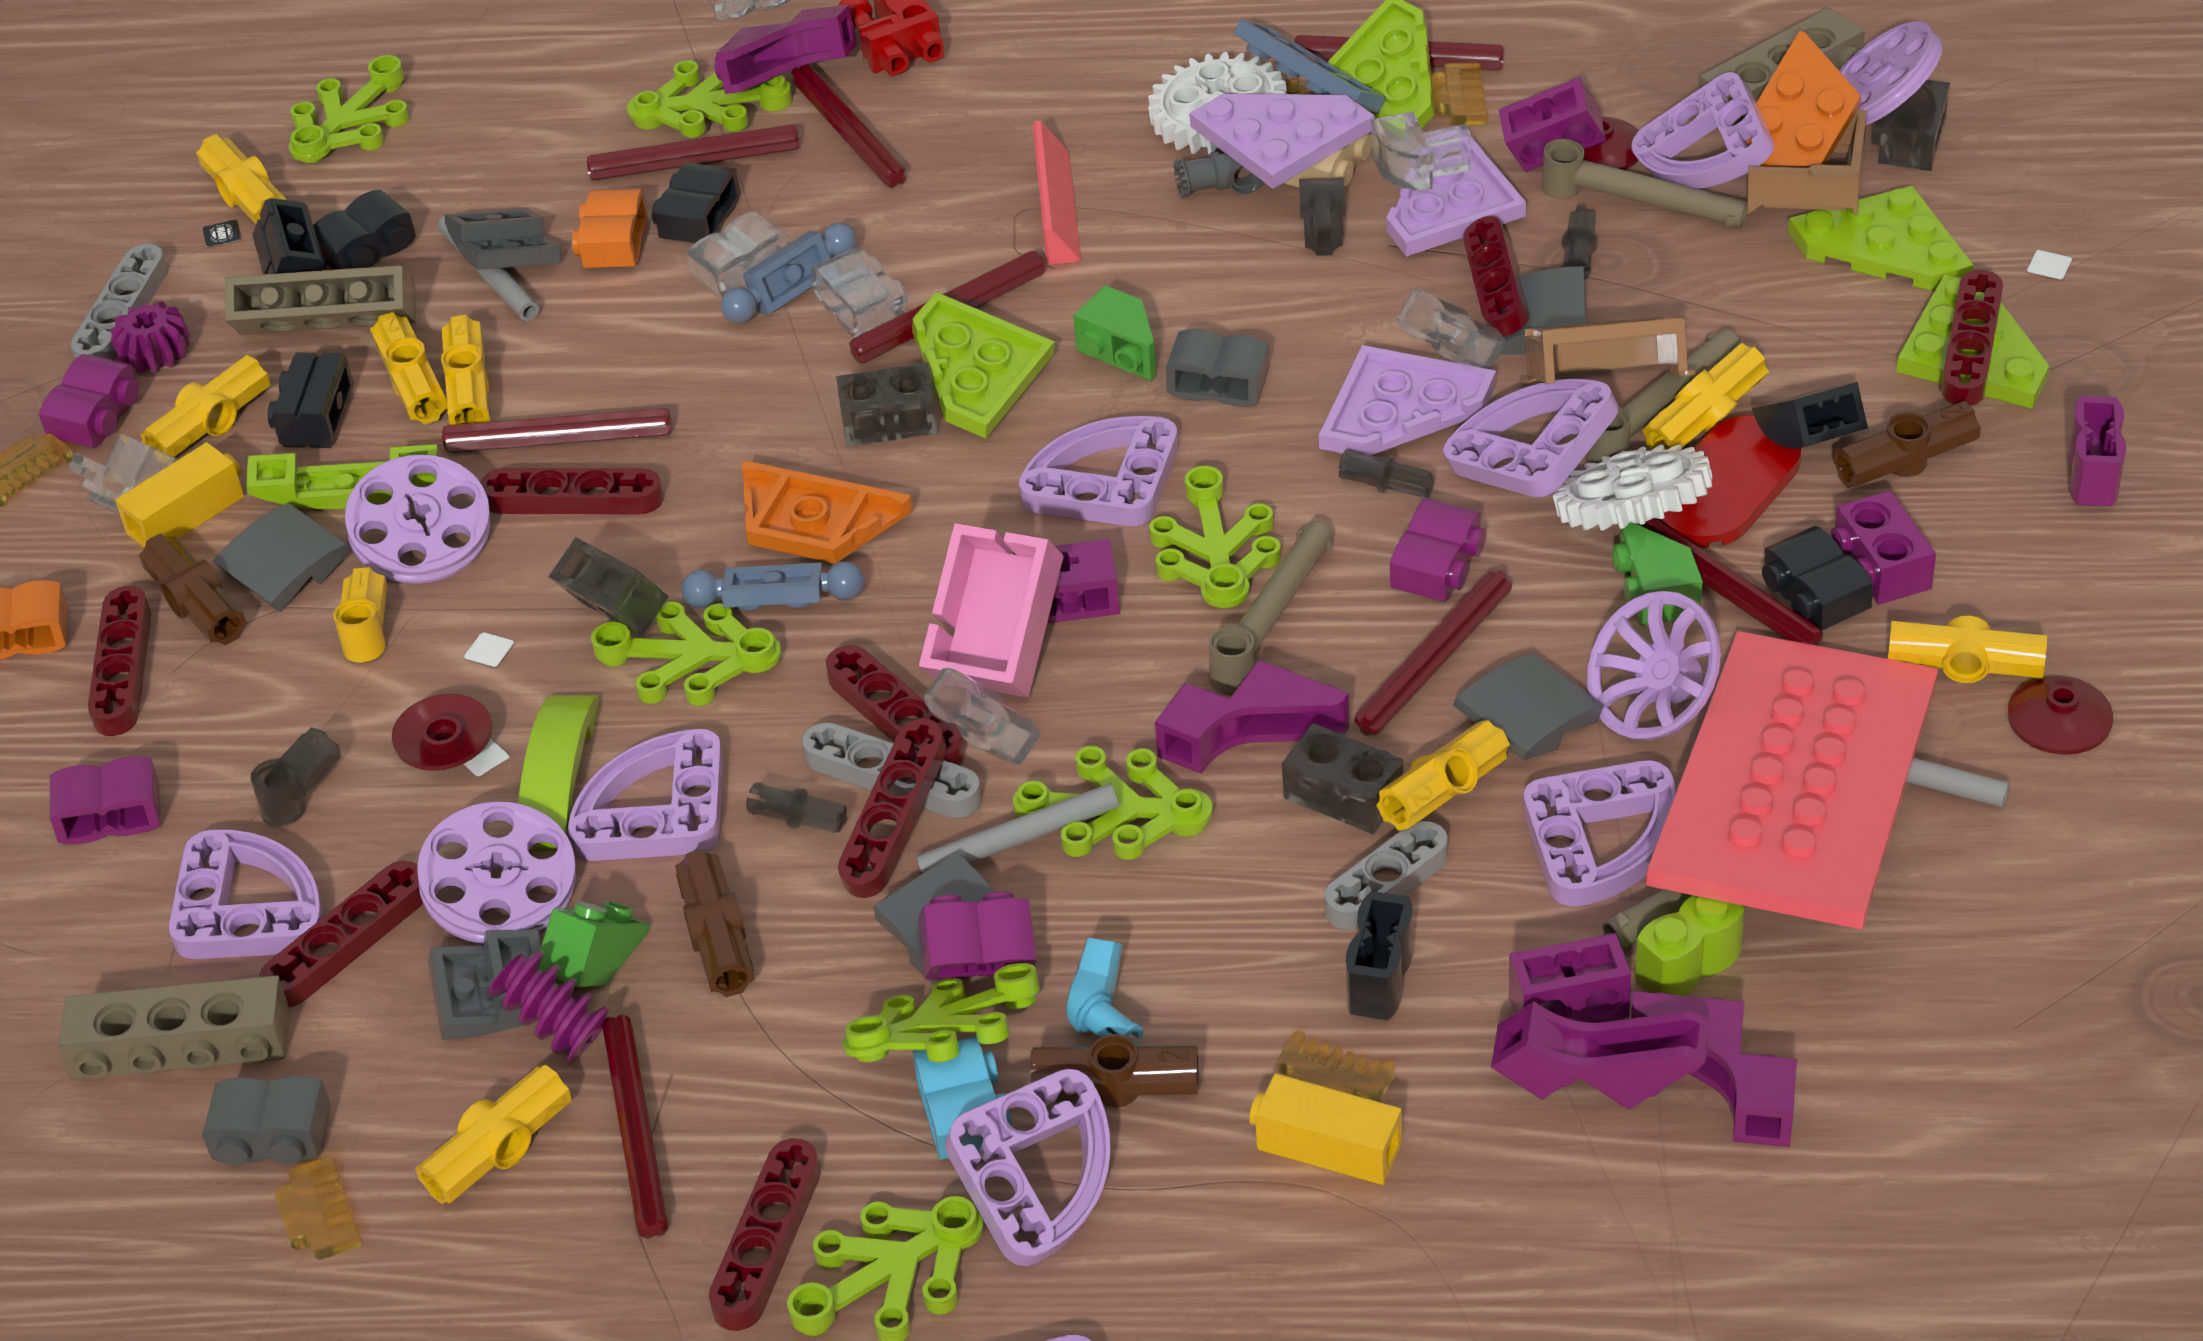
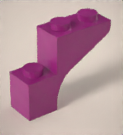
(773, 49)
(1265, 708)
(1618, 1057)
(1754, 1086)

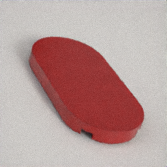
(1746, 479)

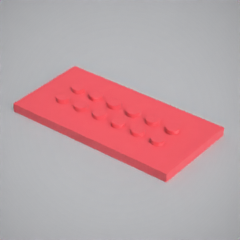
(1795, 780)

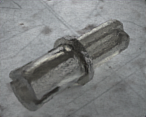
(1580, 239)
(1385, 474)
(797, 808)

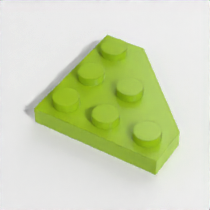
(1392, 59)
(1887, 236)
(976, 361)
(2016, 366)

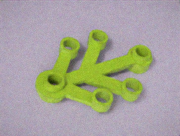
(657, 108)
(313, 142)
(1223, 583)
(748, 651)
(1175, 809)
(943, 1014)
(892, 1262)

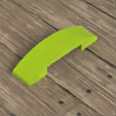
(323, 486)
(555, 757)

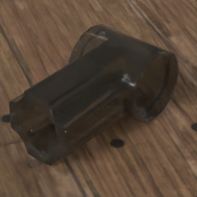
(1322, 211)
(285, 781)

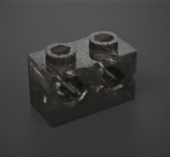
(1914, 129)
(887, 404)
(608, 586)
(1339, 777)

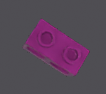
(1554, 114)
(1886, 545)
(1573, 979)

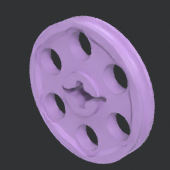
(1893, 67)
(405, 533)
(484, 852)

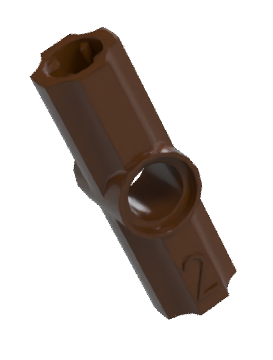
(1906, 444)
(192, 589)
(714, 923)
(1123, 1069)

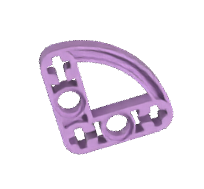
(1668, 136)
(1583, 408)
(1114, 493)
(1574, 809)
(672, 821)
(214, 912)
(1003, 1140)

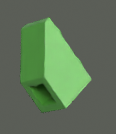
(1116, 332)
(1655, 565)
(591, 941)

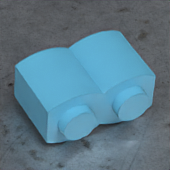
(955, 1088)

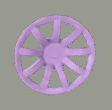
(1664, 670)

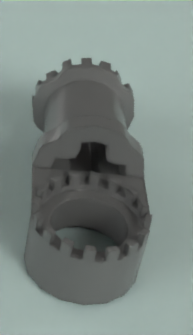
(1210, 172)

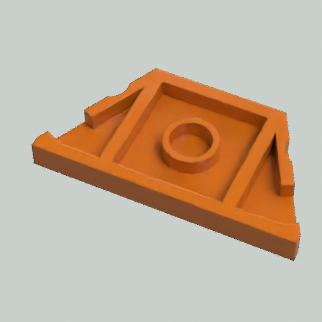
(1806, 106)
(815, 513)

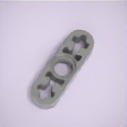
(1393, 855)

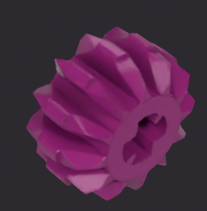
(150, 337)

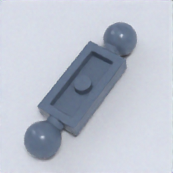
(785, 273)
(772, 585)

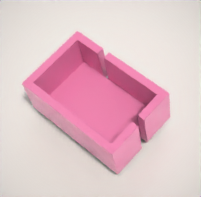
(994, 606)

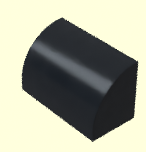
(1813, 416)

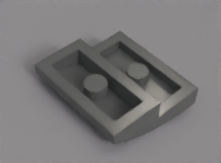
(502, 238)
(1552, 300)
(281, 554)
(1529, 704)
(901, 909)
(463, 978)

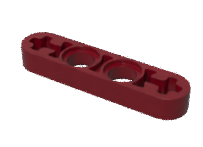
(1500, 273)
(1972, 337)
(507, 488)
(122, 659)
(887, 712)
(898, 808)
(307, 972)
(762, 1232)

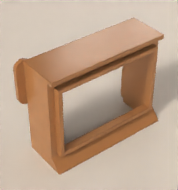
(1817, 186)
(1606, 347)

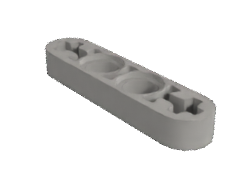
(111, 304)
(857, 746)

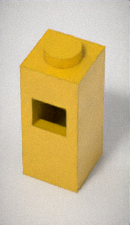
(181, 495)
(1327, 1128)

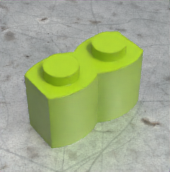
(1689, 945)

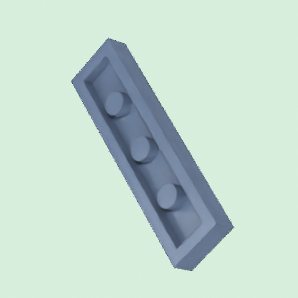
(1298, 61)

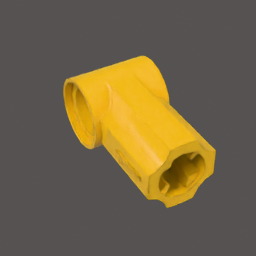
(361, 615)

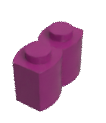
(89, 400)
(2096, 451)
(1436, 550)
(104, 800)
(973, 937)

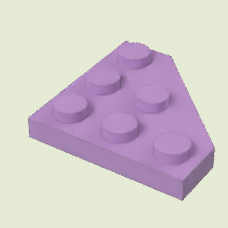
(1280, 132)
(1457, 199)
(1401, 398)

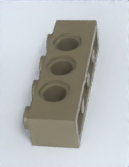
(1827, 29)
(318, 299)
(174, 1027)

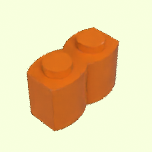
(611, 228)
(32, 618)

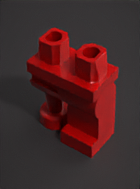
(898, 34)

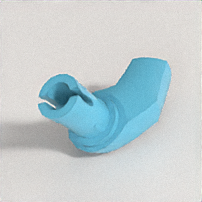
(1094, 990)

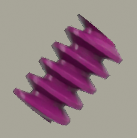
(548, 1003)

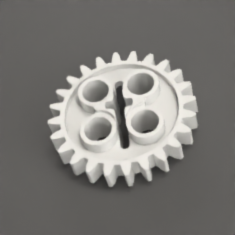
(1200, 84)
(1633, 487)

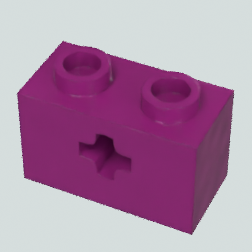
(1085, 582)

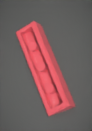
(1056, 197)

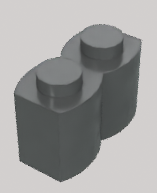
(1217, 367)
(266, 1120)

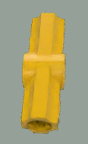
(238, 178)
(408, 368)
(465, 371)
(1707, 399)
(207, 407)
(1968, 649)
(1443, 775)
(493, 1134)

